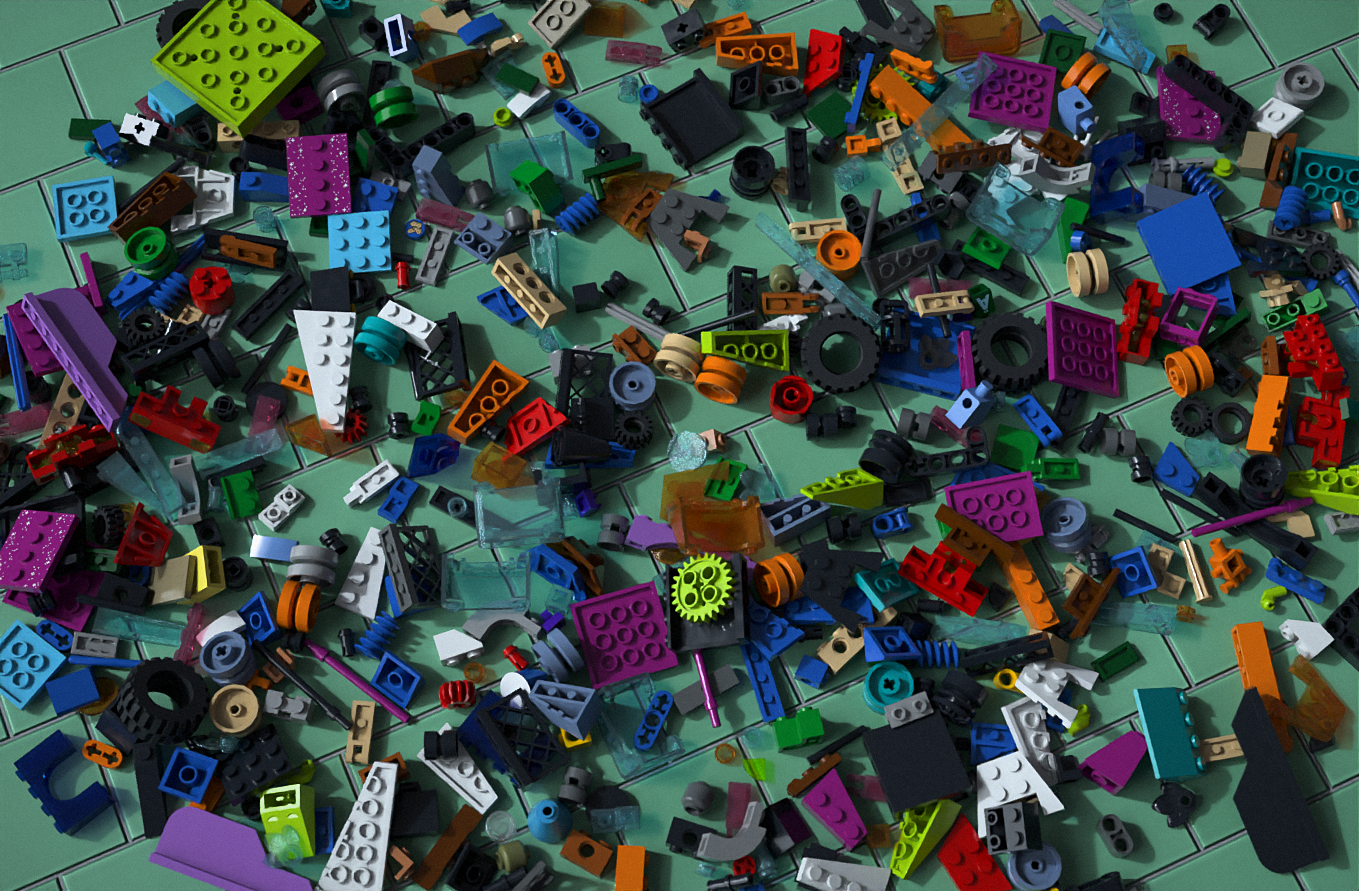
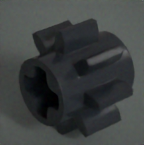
(795, 343)

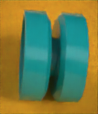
(380, 340)
(889, 675)

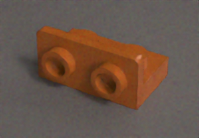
(633, 346)
(1271, 358)

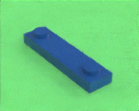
(865, 68)
(762, 683)

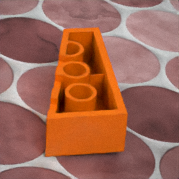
(775, 51)
(489, 398)
(1269, 416)

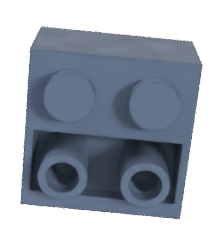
(485, 239)

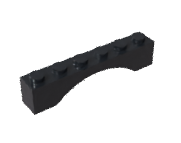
(1282, 543)

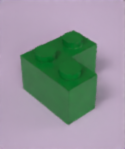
(539, 185)
(800, 731)

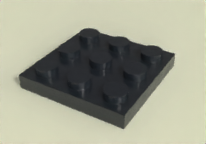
(254, 766)

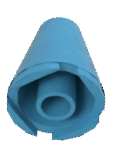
(551, 827)

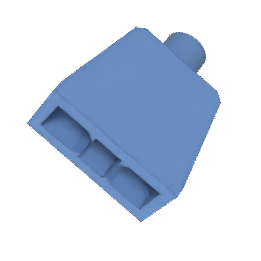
(1075, 111)
(972, 406)

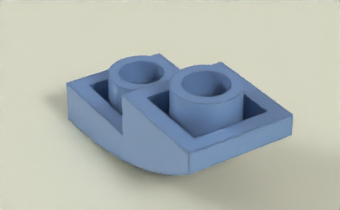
(272, 548)

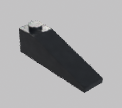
(149, 773)

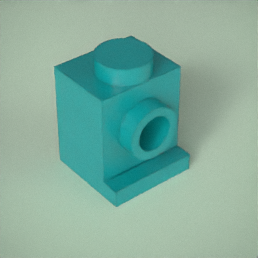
(338, 8)
(933, 90)

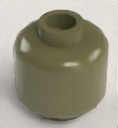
(782, 278)
(512, 856)

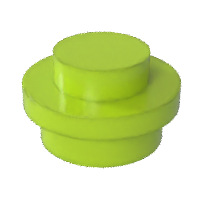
(502, 117)
(1222, 168)

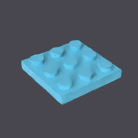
(84, 208)
(361, 241)
(26, 664)

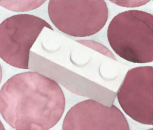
(417, 328)

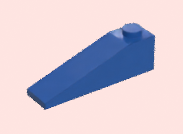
(263, 187)

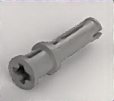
(1172, 164)

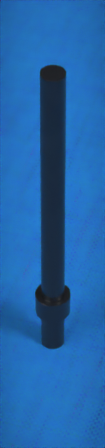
(332, 712)

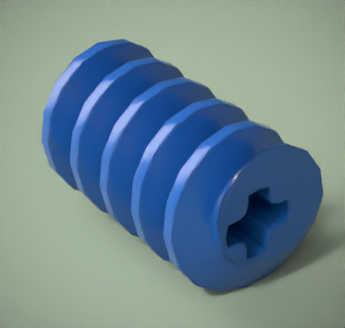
(1199, 182)
(1291, 208)
(578, 213)
(170, 292)
(378, 636)
(937, 654)

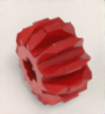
(359, 425)
(457, 694)

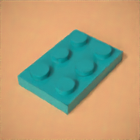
(886, 586)

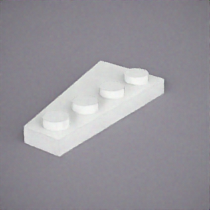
(364, 582)
(1029, 732)
(463, 777)
(842, 876)

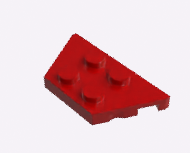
(823, 60)
(532, 426)
(144, 540)
(969, 862)

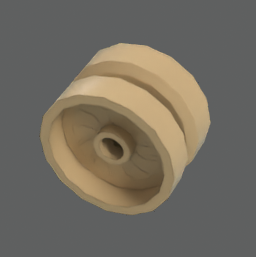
(1087, 272)
(679, 357)
(225, 712)

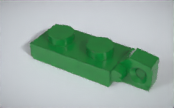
(1053, 469)

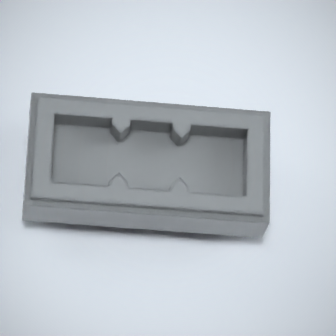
(385, 178)
(1341, 522)
(95, 645)

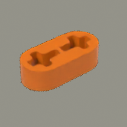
(549, 71)
(101, 759)

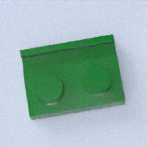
(726, 490)
(241, 494)

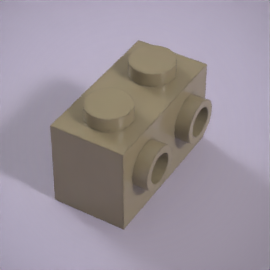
(1256, 154)

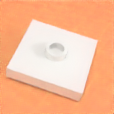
(1275, 117)

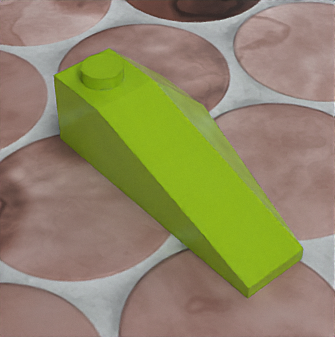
(849, 488)
(1329, 488)
(920, 834)

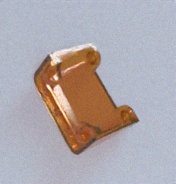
(987, 32)
(716, 525)

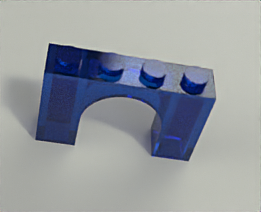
(1107, 158)
(472, 735)
(37, 768)

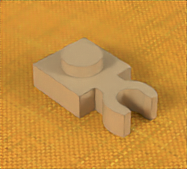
(502, 45)

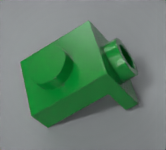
(427, 418)

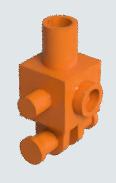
(1227, 565)

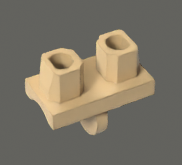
(1276, 293)

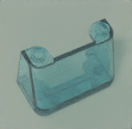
(546, 150)
(1013, 213)
(519, 514)
(486, 584)
(619, 720)

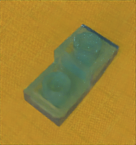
(545, 338)
(615, 819)

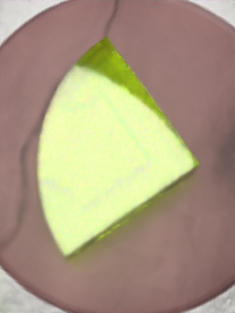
(755, 768)

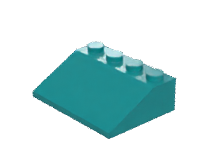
(1326, 179)
(1170, 734)

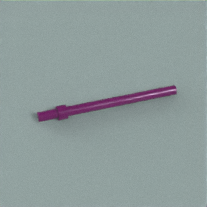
(1289, 506)
(323, 655)
(711, 704)

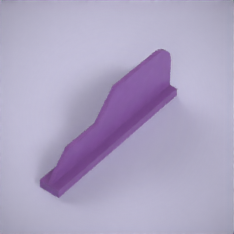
(81, 346)
(220, 854)

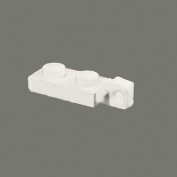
(787, 321)
(372, 483)

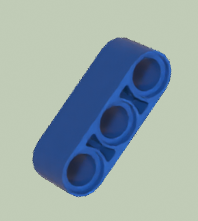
(579, 131)

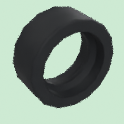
(1239, 411)

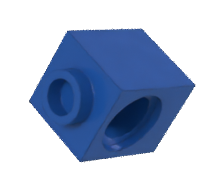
(812, 672)

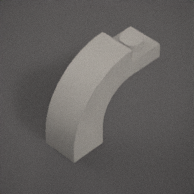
(1055, 179)
(188, 483)
(485, 621)
(745, 841)

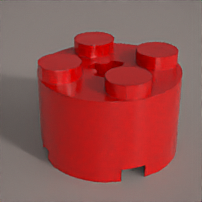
(212, 289)
(791, 388)

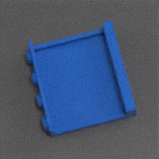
(1188, 243)
(904, 369)

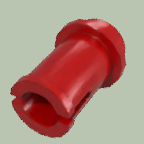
(403, 276)
(515, 657)

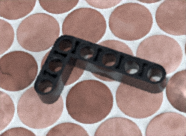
(1214, 95)
(442, 139)
(892, 222)
(1343, 631)

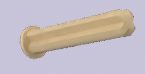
(1195, 572)

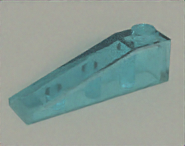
(1122, 27)
(546, 258)
(238, 452)
(123, 476)
(1137, 617)
(136, 628)
(976, 631)

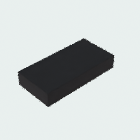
(905, 493)

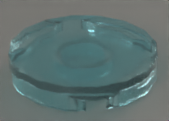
(687, 451)

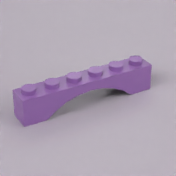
(649, 535)

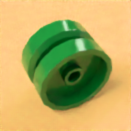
(394, 107)
(151, 253)

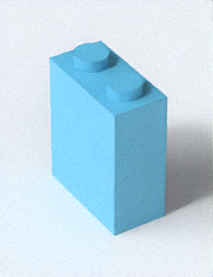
(172, 104)

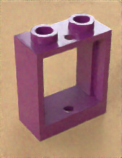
(1183, 335)

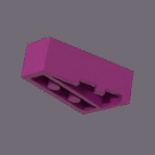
(835, 811)

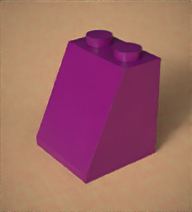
(1115, 762)

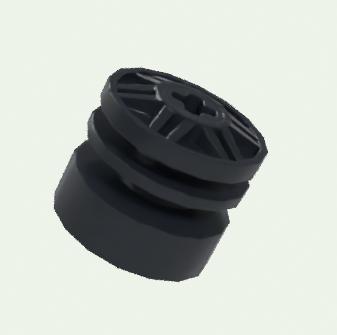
(752, 172)
(886, 456)
(1263, 481)
(959, 698)

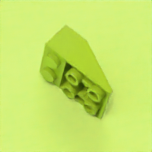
(293, 807)

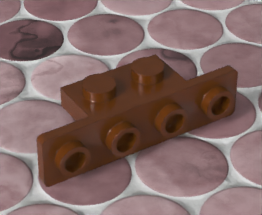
(1055, 145)
(973, 155)
(1279, 170)
(970, 539)
(1087, 598)
(444, 851)

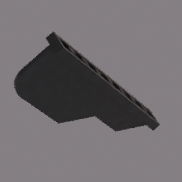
(1270, 795)

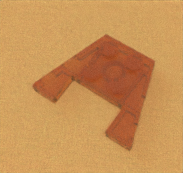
(624, 190)
(690, 484)
(1317, 709)

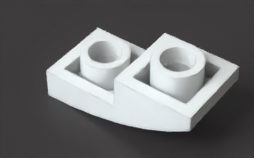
(523, 104)
(282, 508)
(227, 622)

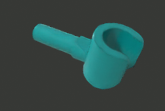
(90, 149)

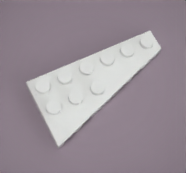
(328, 354)
(362, 847)

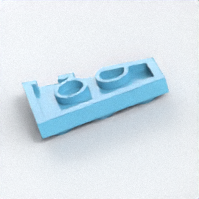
(1107, 46)

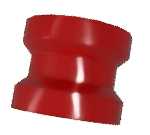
(746, 864)

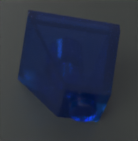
(432, 455)

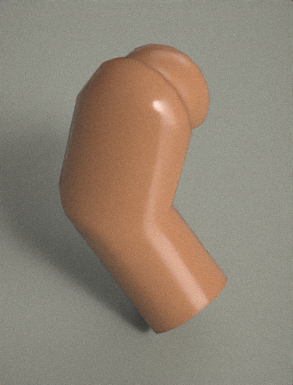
(1339, 216)

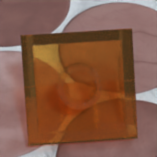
(606, 19)
(308, 435)
(497, 466)

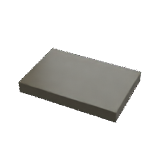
(558, 19)
(171, 581)

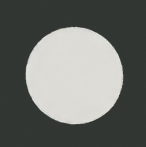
(512, 682)

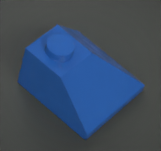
(188, 775)

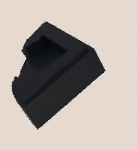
(998, 596)
(1316, 744)

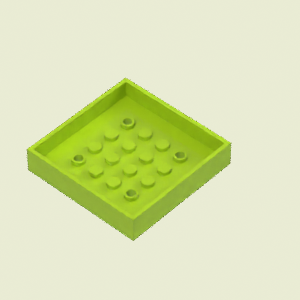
(236, 58)

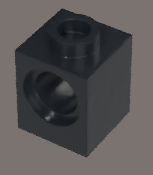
(376, 39)
(206, 527)

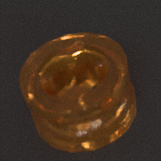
(426, 33)
(1185, 614)
(472, 665)
(729, 759)

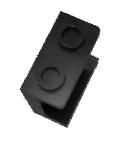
(570, 484)

